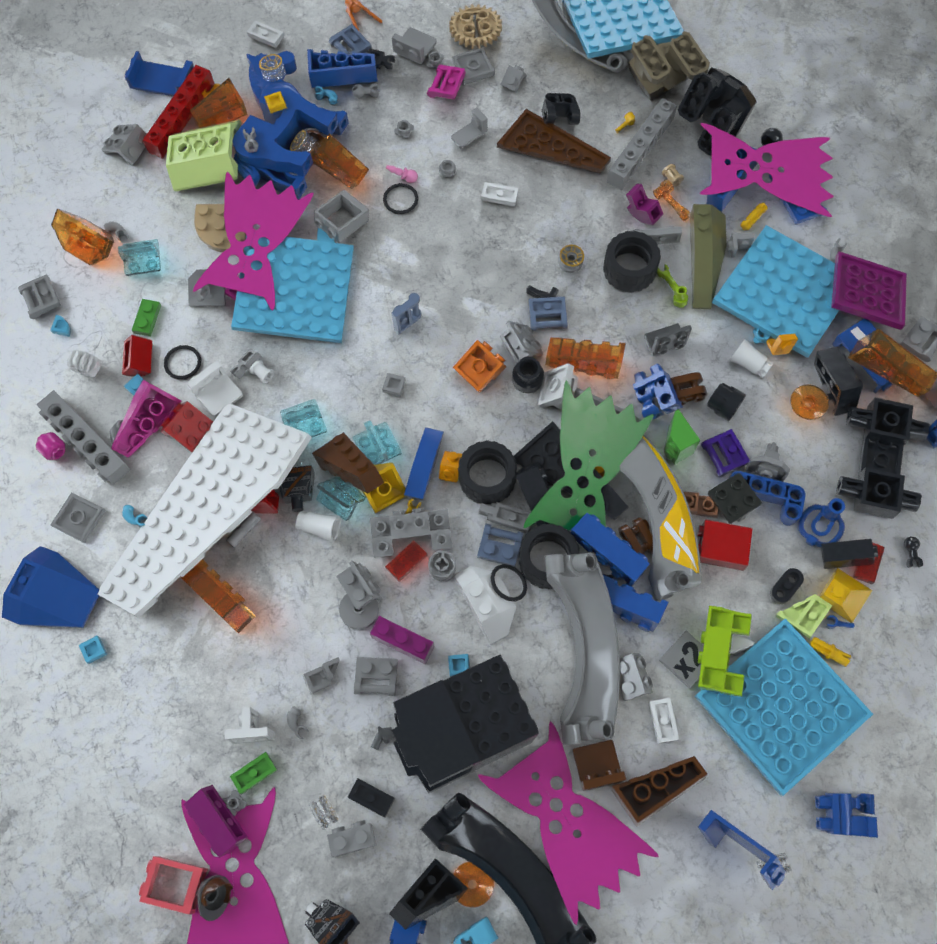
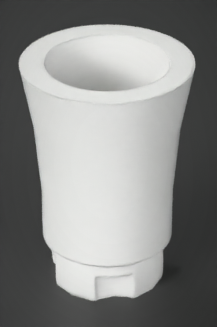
(751, 359)
(319, 524)

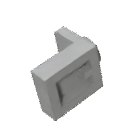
(740, 241)

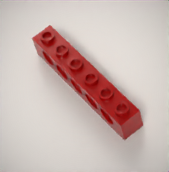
(178, 112)

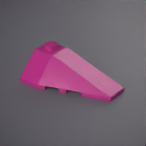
(143, 418)

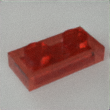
(406, 561)
(868, 573)

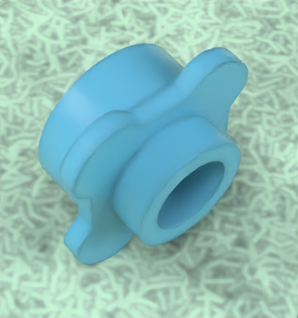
(758, 339)

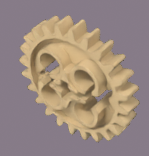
(463, 28)

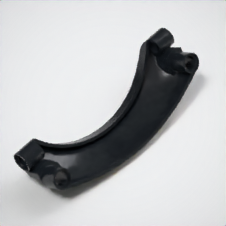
(487, 843)

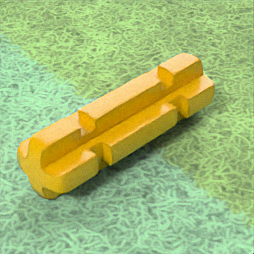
(753, 217)

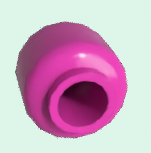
(50, 446)

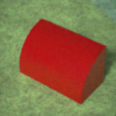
(137, 356)

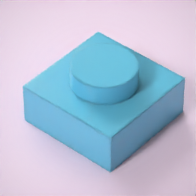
(133, 385)

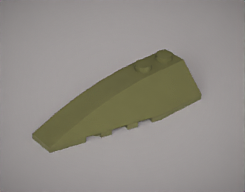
(707, 252)

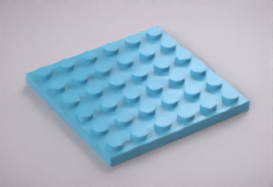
(615, 24)
(781, 290)
(309, 291)
(789, 707)

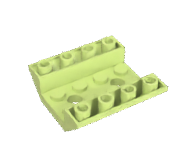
(202, 160)

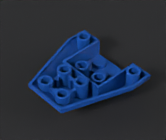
(48, 592)

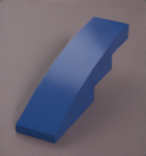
(423, 464)

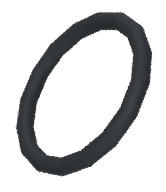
(398, 211)
(178, 348)
(499, 592)

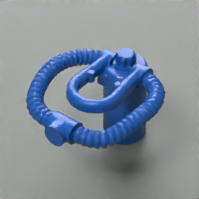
(831, 512)

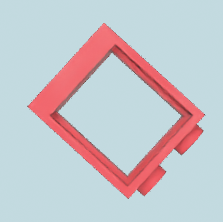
(190, 901)

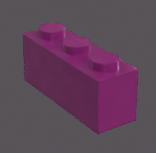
(402, 640)
(215, 821)

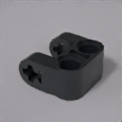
(560, 106)

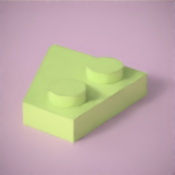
(806, 615)

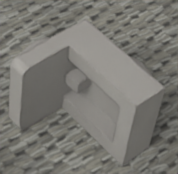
(513, 77)

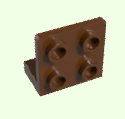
(598, 765)

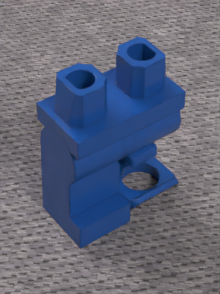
(659, 387)
(840, 818)

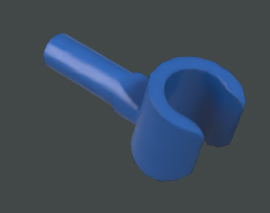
(838, 623)

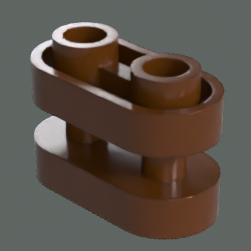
(695, 393)
(641, 528)

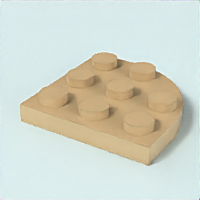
(211, 227)

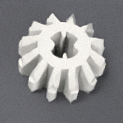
(83, 363)

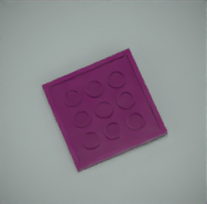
(869, 290)

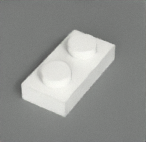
(265, 34)
(499, 194)
(663, 720)

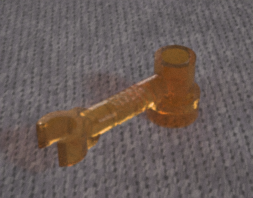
(664, 191)

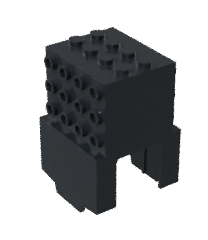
(461, 724)

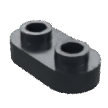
(786, 587)

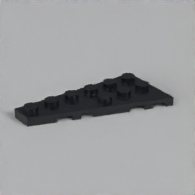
(546, 450)

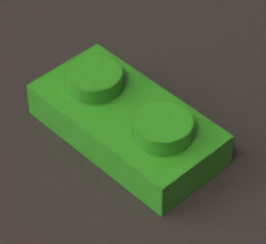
(146, 317)
(253, 773)

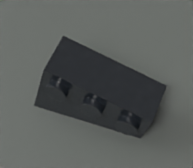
(839, 378)
(428, 895)

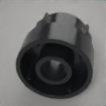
(524, 383)
(726, 401)

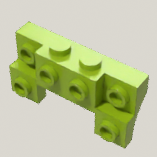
(716, 651)

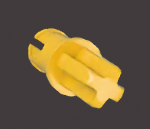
(830, 651)

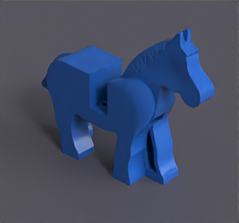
(275, 134)

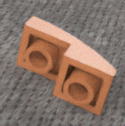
(701, 505)

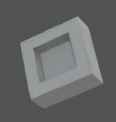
(393, 384)

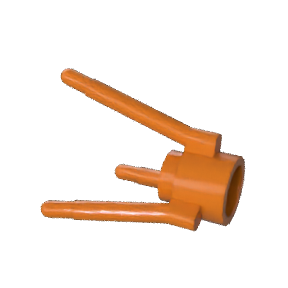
(355, 6)

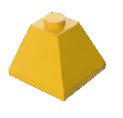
(389, 492)
(845, 595)

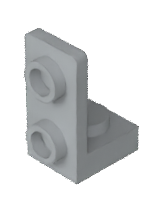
(473, 130)

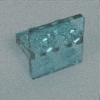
(140, 257)
(305, 418)
(377, 443)
(339, 497)

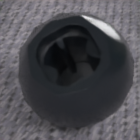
(771, 136)

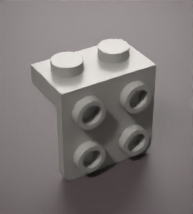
(413, 45)
(126, 141)

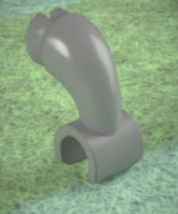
(114, 226)
(836, 249)
(292, 718)

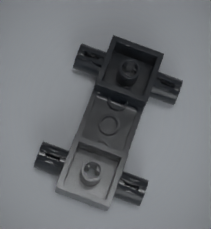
(879, 483)

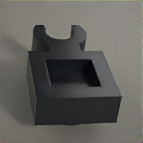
(381, 59)

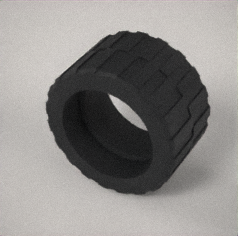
(634, 243)
(487, 451)
(540, 534)

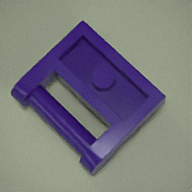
(730, 449)

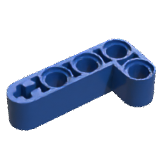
(784, 498)

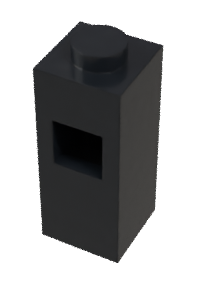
(848, 553)

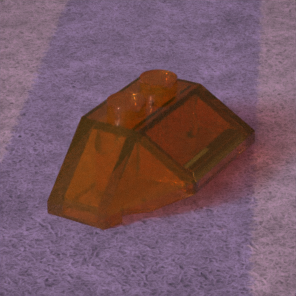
(82, 237)

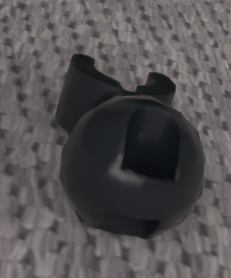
(912, 546)

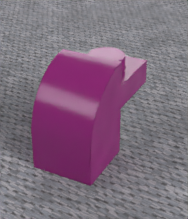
(642, 208)

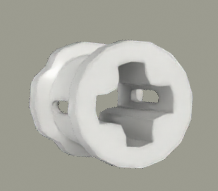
(261, 371)

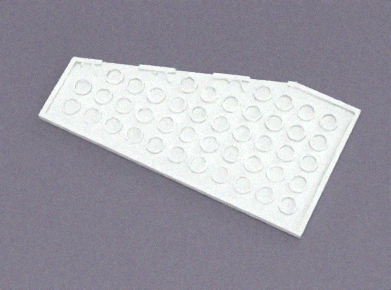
(211, 495)

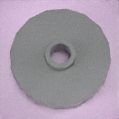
(355, 619)

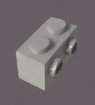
(352, 839)

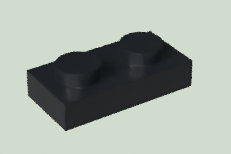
(371, 797)

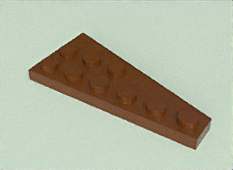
(549, 142)

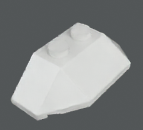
(490, 610)

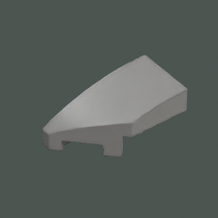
(321, 677)

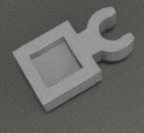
(245, 363)

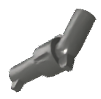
(383, 734)

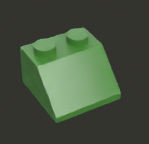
(680, 439)

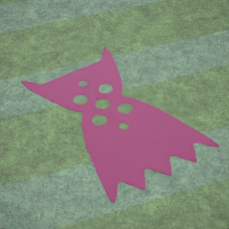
(798, 157)
(243, 209)
(580, 862)
(256, 913)

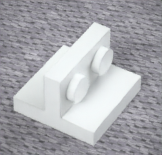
(553, 385)
(250, 732)

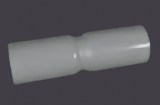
(241, 531)

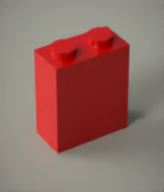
(724, 544)

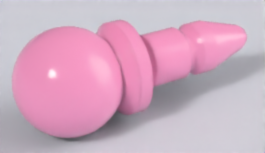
(409, 175)

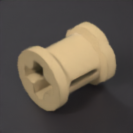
(672, 175)

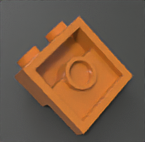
(480, 365)

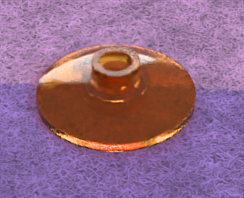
(814, 396)
(483, 890)

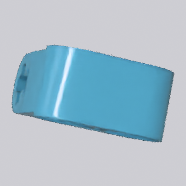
(478, 933)

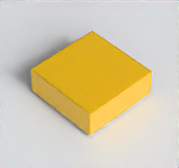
(275, 102)

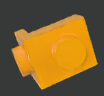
(782, 344)
(449, 466)

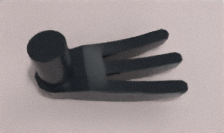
(541, 294)

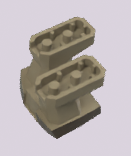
(667, 64)

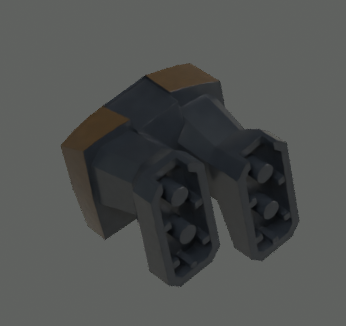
(722, 102)

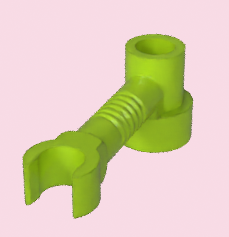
(680, 292)

